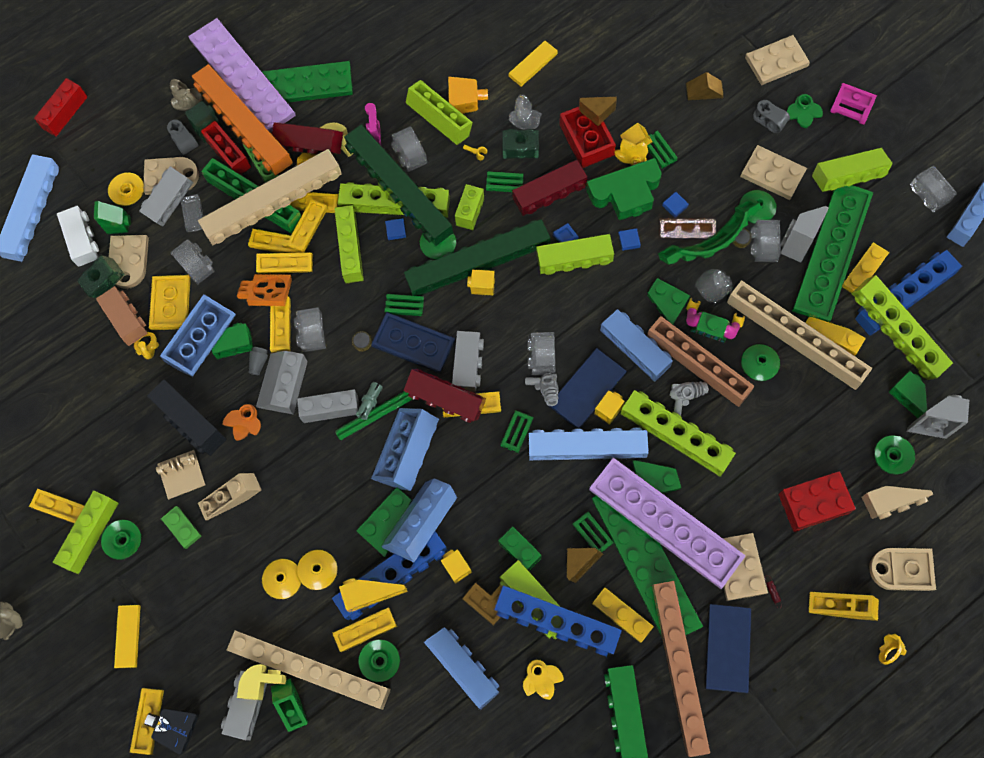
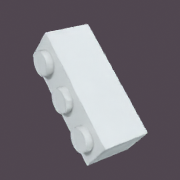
(78, 236)

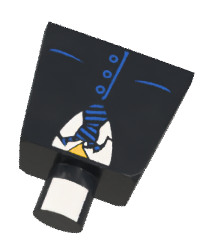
(172, 728)

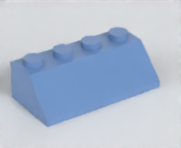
(197, 336)
(405, 448)
(420, 520)
(462, 668)

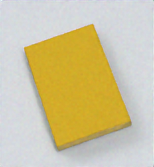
(169, 302)

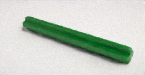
(374, 414)

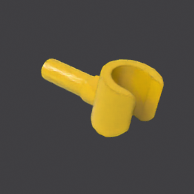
(476, 151)

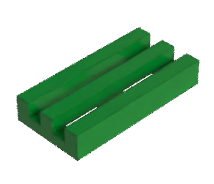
(666, 147)
(504, 179)
(390, 298)
(511, 446)
(582, 520)

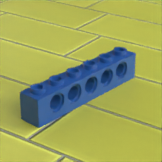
(943, 263)
(404, 575)
(609, 634)

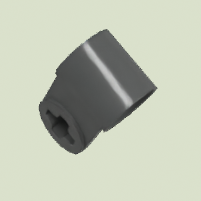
(771, 117)
(181, 137)

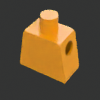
(464, 94)

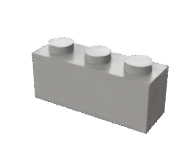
(166, 196)
(467, 360)
(328, 406)
(241, 714)

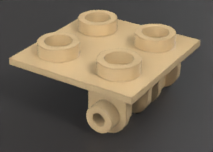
(181, 474)

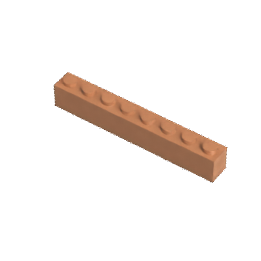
(680, 669)

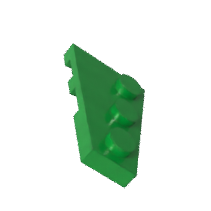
(384, 519)

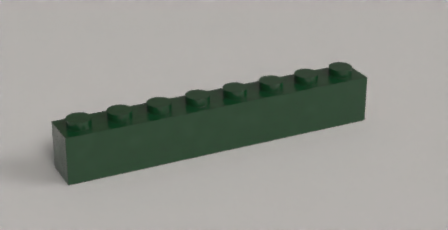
(398, 185)
(482, 256)

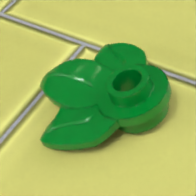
(804, 113)

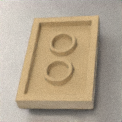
(777, 60)
(773, 172)
(748, 577)

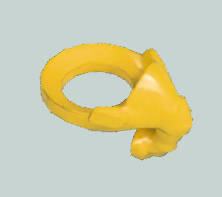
(149, 350)
(891, 642)

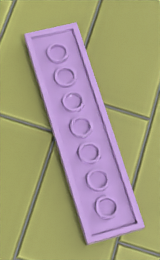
(241, 74)
(667, 523)

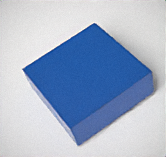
(675, 204)
(395, 229)
(565, 234)
(629, 239)

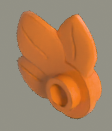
(241, 424)

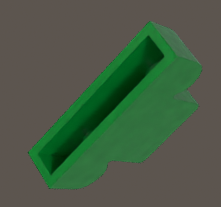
(626, 189)

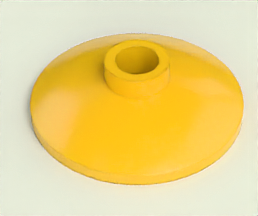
(123, 183)
(322, 578)
(286, 587)

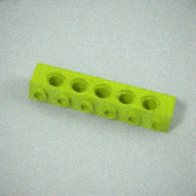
(384, 204)
(911, 330)
(680, 442)

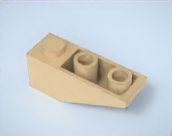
(229, 495)
(889, 498)

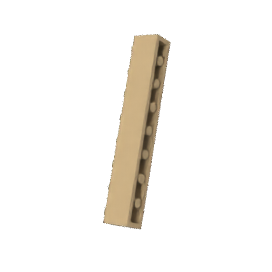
(270, 197)
(799, 335)
(309, 670)

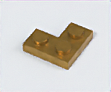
(483, 602)

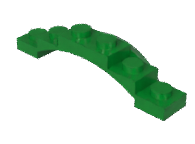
(716, 242)

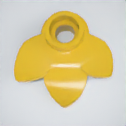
(632, 153)
(544, 681)

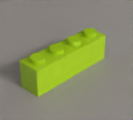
(438, 112)
(852, 169)
(349, 244)
(575, 254)
(85, 532)
(520, 579)

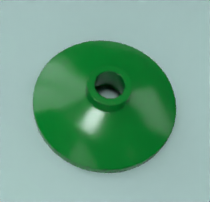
(768, 205)
(436, 252)
(757, 370)
(900, 448)
(115, 533)
(369, 656)

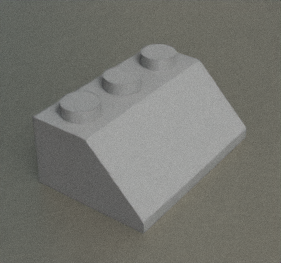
(802, 233)
(282, 382)
(942, 418)

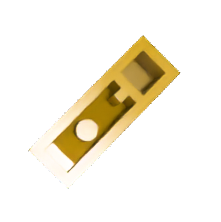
(840, 335)
(362, 593)
(844, 605)

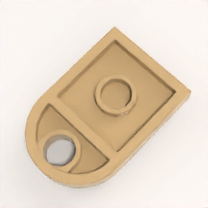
(155, 168)
(131, 256)
(905, 569)

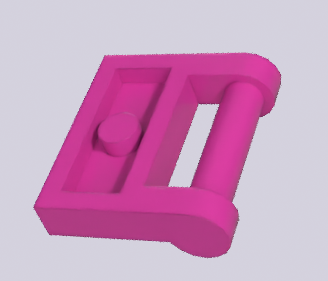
(856, 99)
(373, 126)

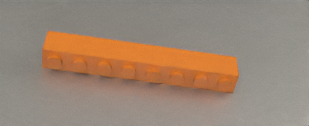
(242, 120)

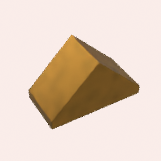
(704, 87)
(597, 108)
(580, 561)

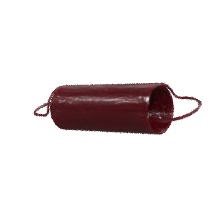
(773, 592)

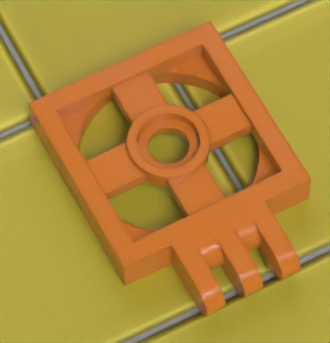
(249, 289)

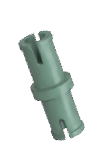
(369, 401)

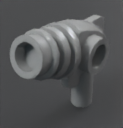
(547, 385)
(686, 391)

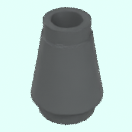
(257, 360)

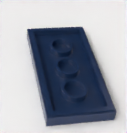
(413, 342)
(587, 388)
(728, 648)

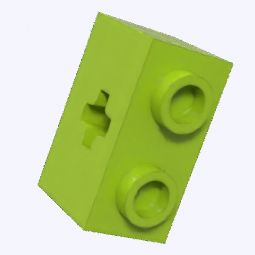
(469, 207)

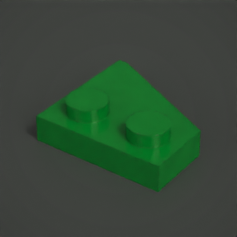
(668, 300)
(659, 477)

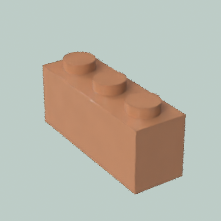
(122, 315)

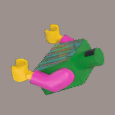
(711, 325)

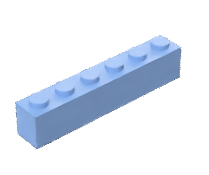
(27, 207)
(588, 445)

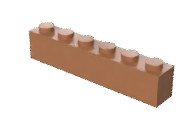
(700, 361)

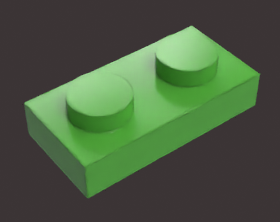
(181, 527)

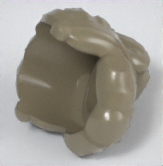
(183, 96)
(9, 620)

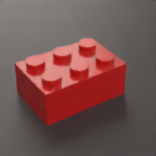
(586, 139)
(816, 501)

